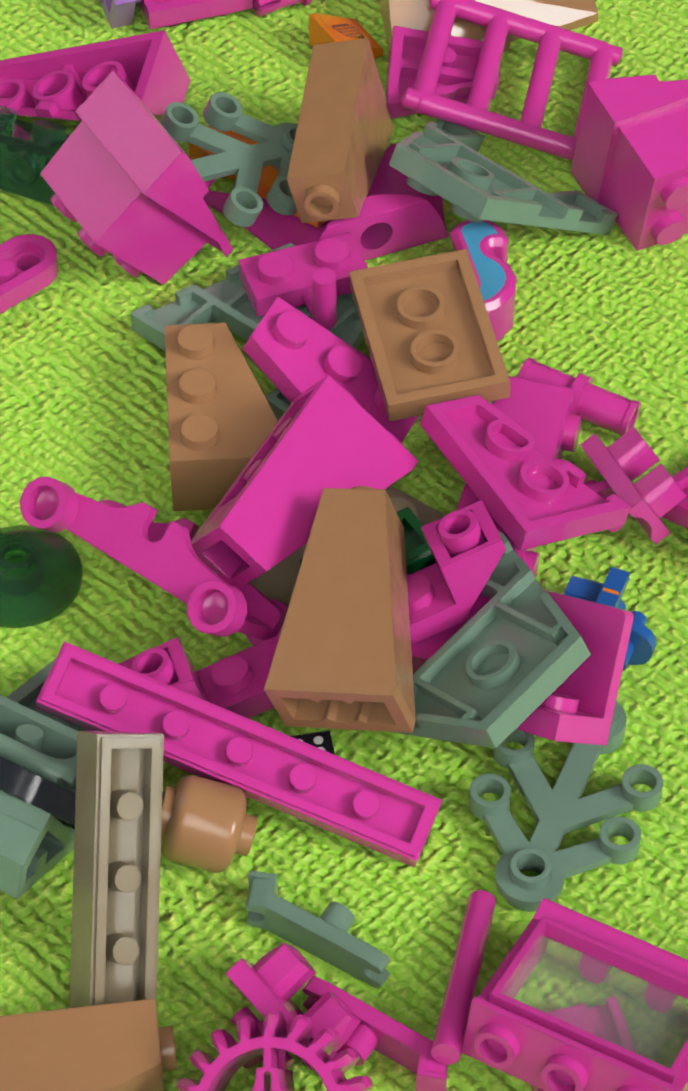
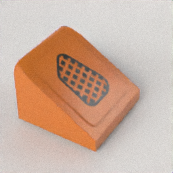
(336, 29)

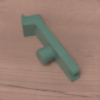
(320, 936)

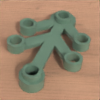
(236, 157)
(559, 813)

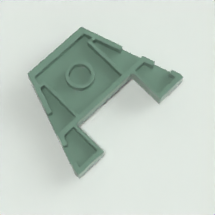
(448, 164)
(230, 304)
(498, 662)

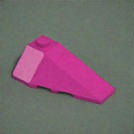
(62, 79)

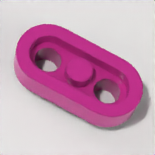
(26, 267)

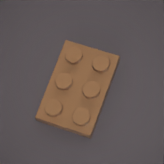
(428, 333)

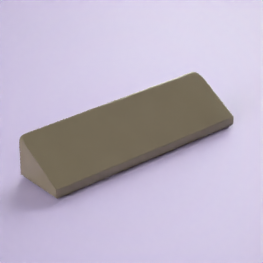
(116, 867)

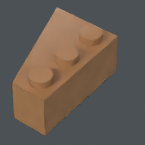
(213, 413)

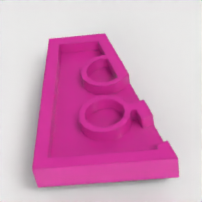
(301, 352)
(517, 483)

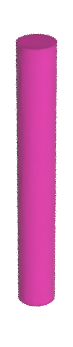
(463, 977)

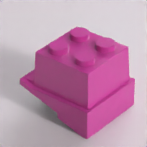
(636, 155)
(132, 186)

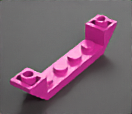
(439, 597)

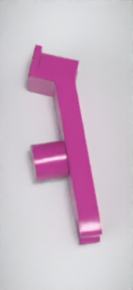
(385, 1036)

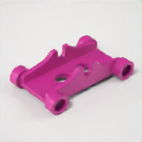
(157, 553)

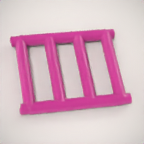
(475, 113)

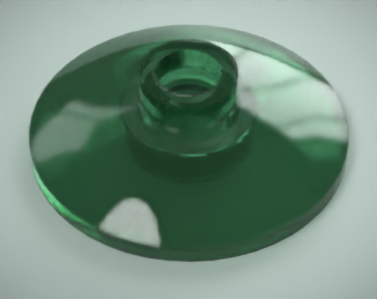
(37, 575)

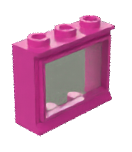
(584, 1009)

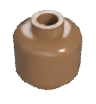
(205, 823)

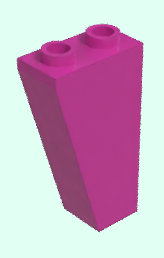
(272, 504)

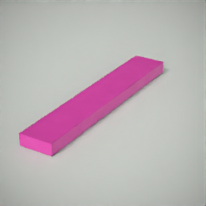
(242, 754)

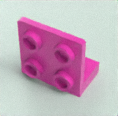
(586, 701)

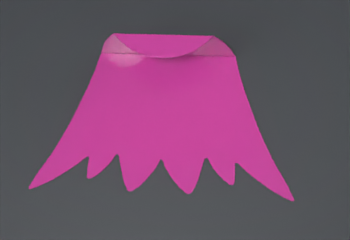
(389, 221)

